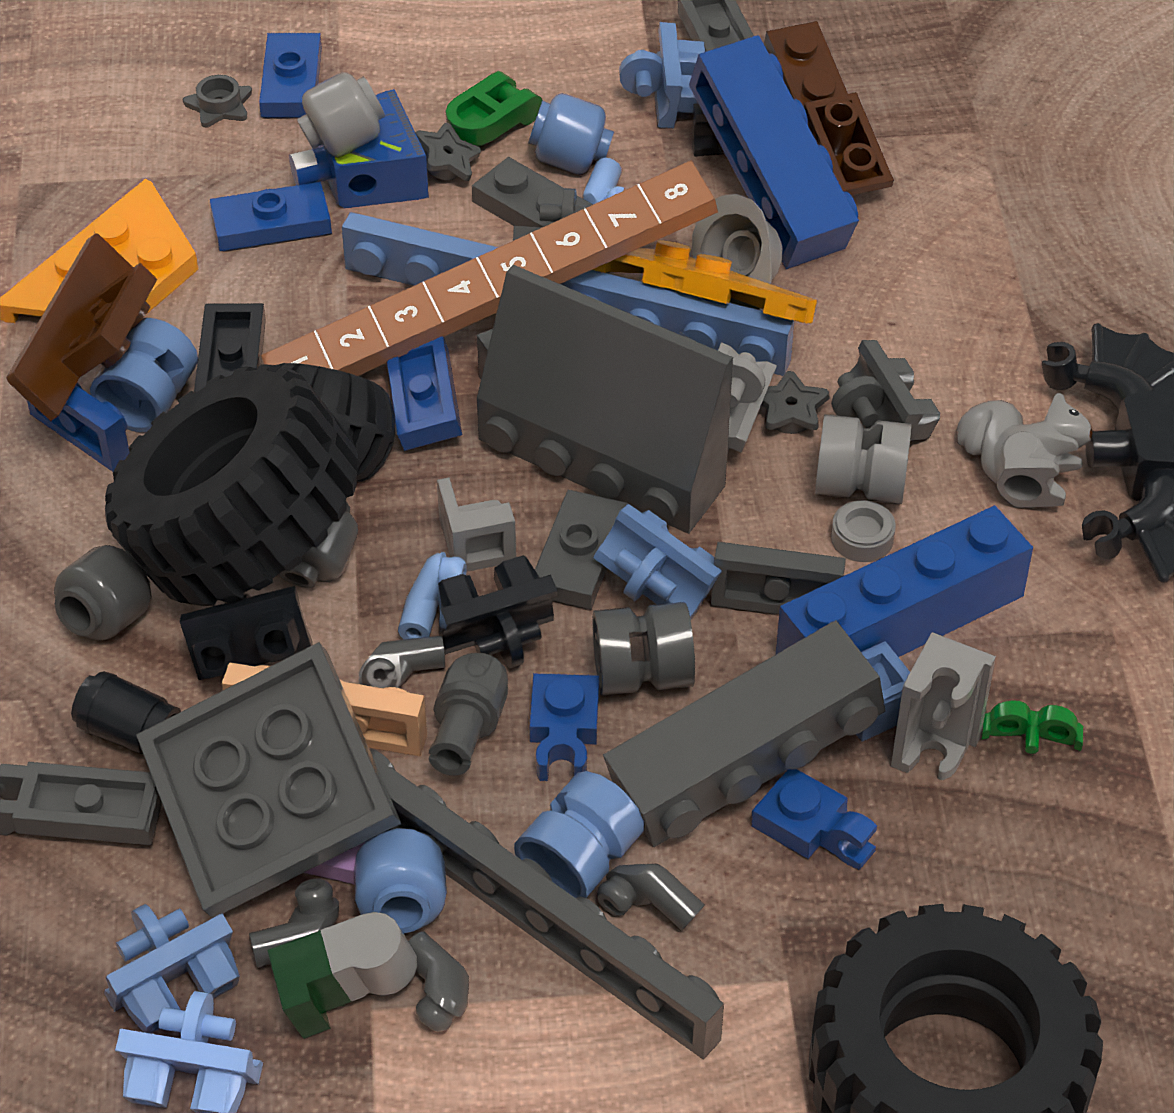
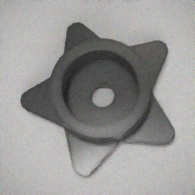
(219, 99)
(447, 154)
(796, 417)

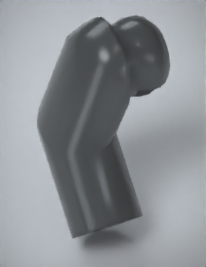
(396, 660)
(645, 886)
(314, 912)
(444, 984)

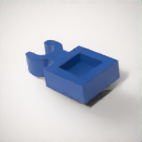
(563, 719)

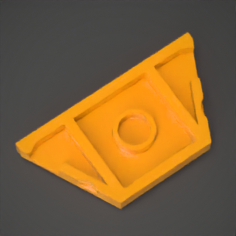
(137, 229)

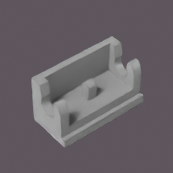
(943, 704)

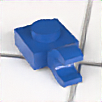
(811, 815)

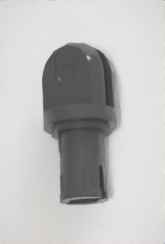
(467, 710)

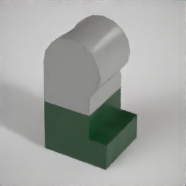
(340, 967)

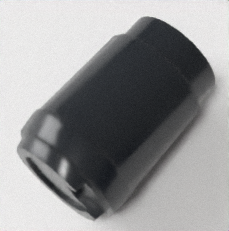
(118, 709)

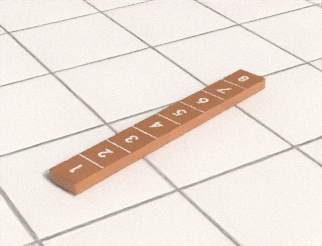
(475, 287)

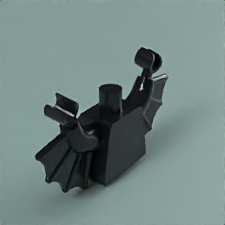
(1141, 386)

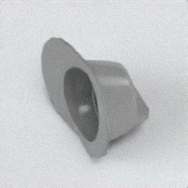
(741, 236)

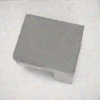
(476, 532)

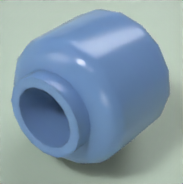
(570, 133)
(401, 877)

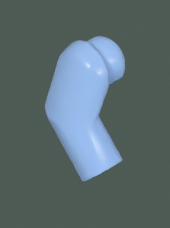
(603, 181)
(423, 597)

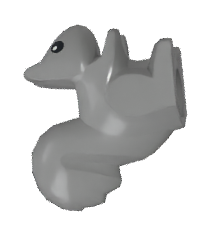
(1025, 456)

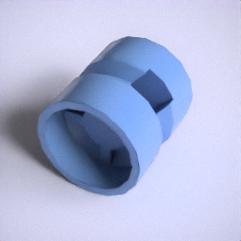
(148, 373)
(582, 832)

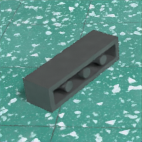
(747, 732)

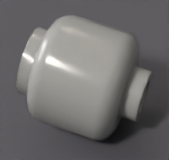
(341, 114)

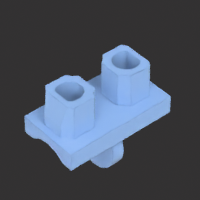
(219, 1068)

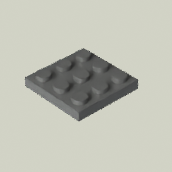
(267, 780)

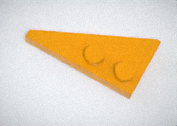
(710, 279)

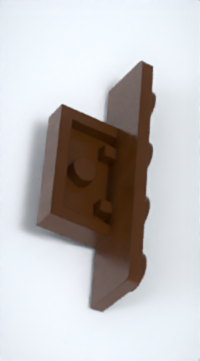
(82, 325)

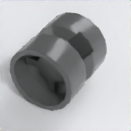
(666, 648)

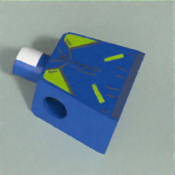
(377, 173)

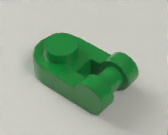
(491, 109)

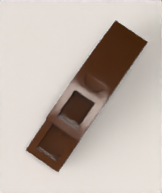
(832, 113)

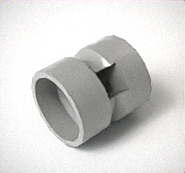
(863, 459)

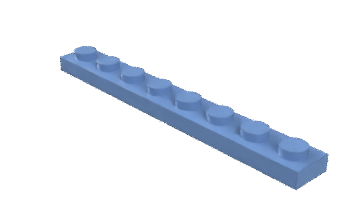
(417, 255)

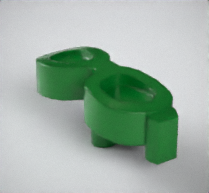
(1050, 722)

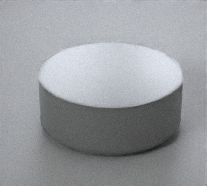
(863, 531)

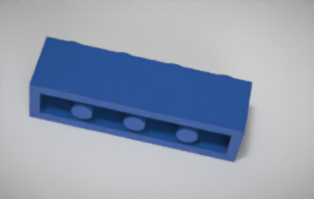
(774, 149)
(919, 588)

